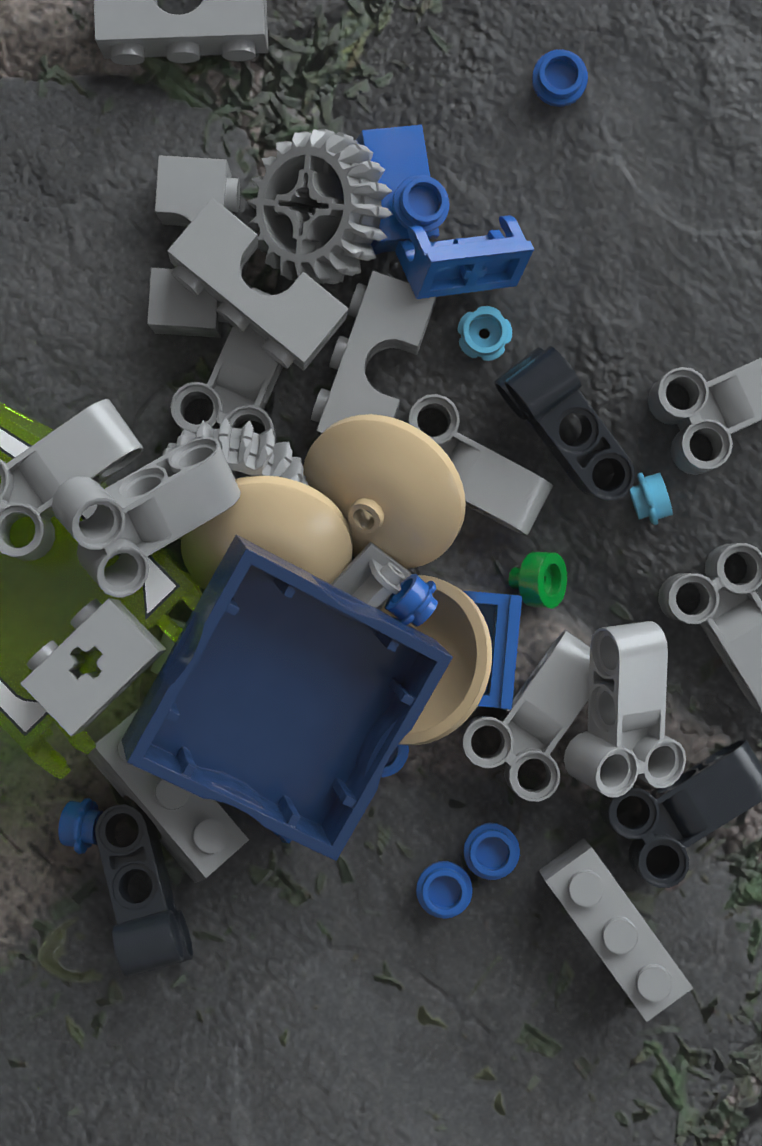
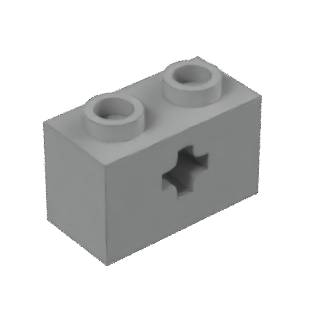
(80, 698)

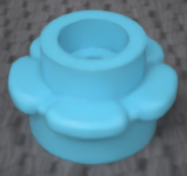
(484, 318)
(651, 498)

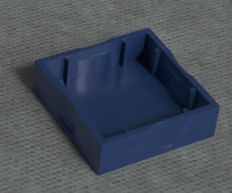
(284, 699)

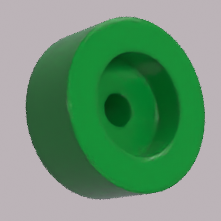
(540, 579)

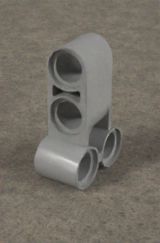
(237, 384)
(714, 411)
(87, 445)
(488, 479)
(145, 511)
(727, 614)
(626, 713)
(538, 716)

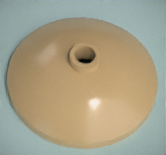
(396, 477)
(280, 518)
(465, 635)

